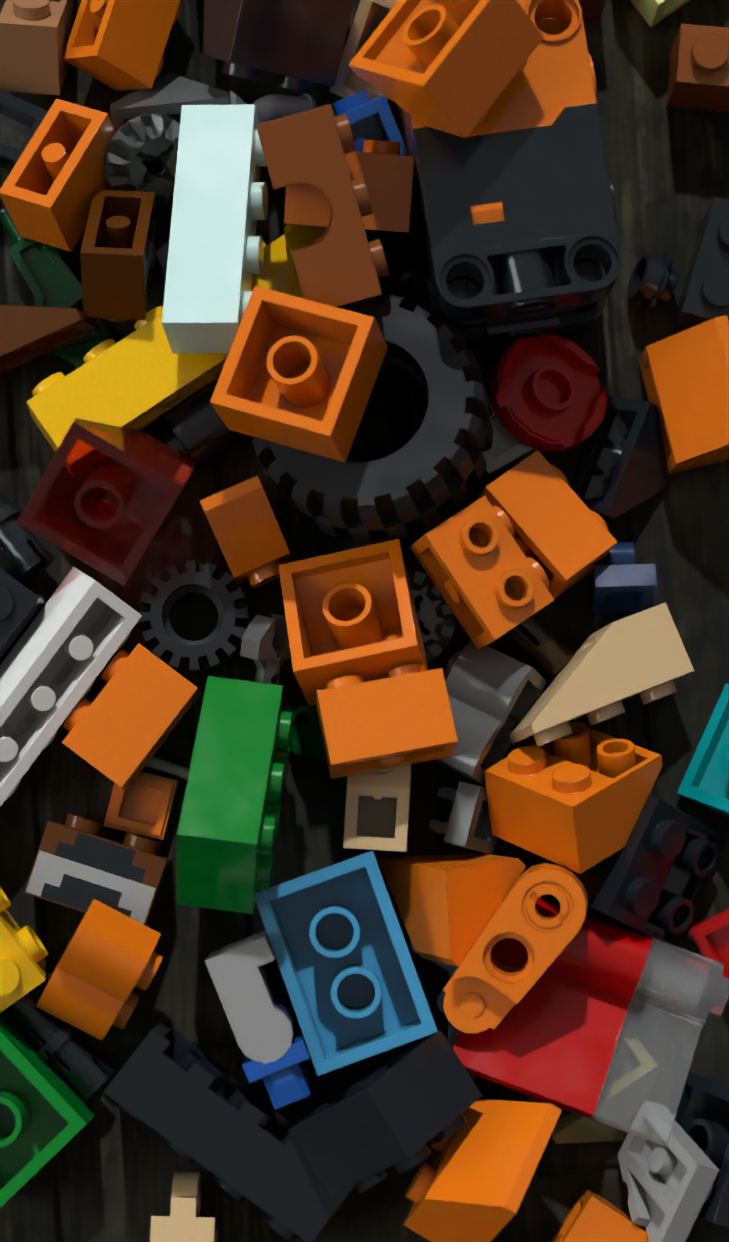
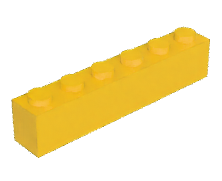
(140, 376)

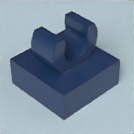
(622, 584)

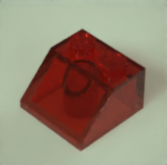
(106, 495)

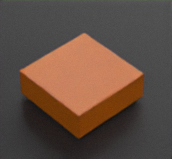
(143, 807)

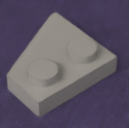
(666, 1183)

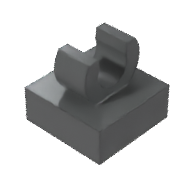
(469, 819)

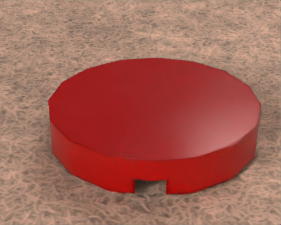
(547, 393)

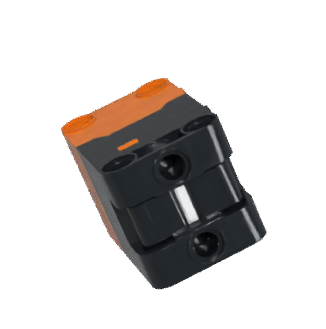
(523, 205)

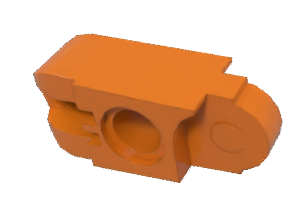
(486, 989)

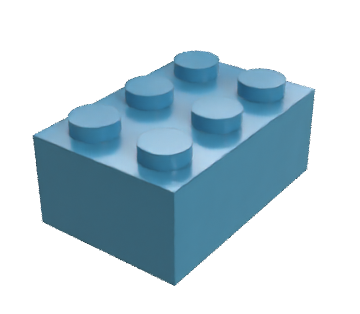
(345, 963)

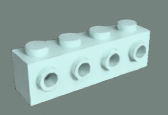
(214, 227)

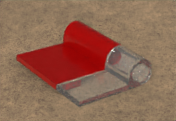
(603, 1027)

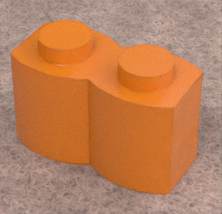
(99, 971)

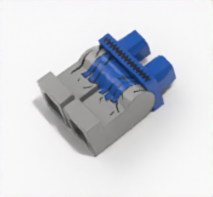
(261, 1019)

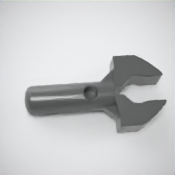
(268, 646)

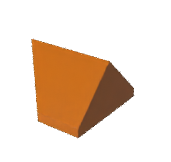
(448, 898)

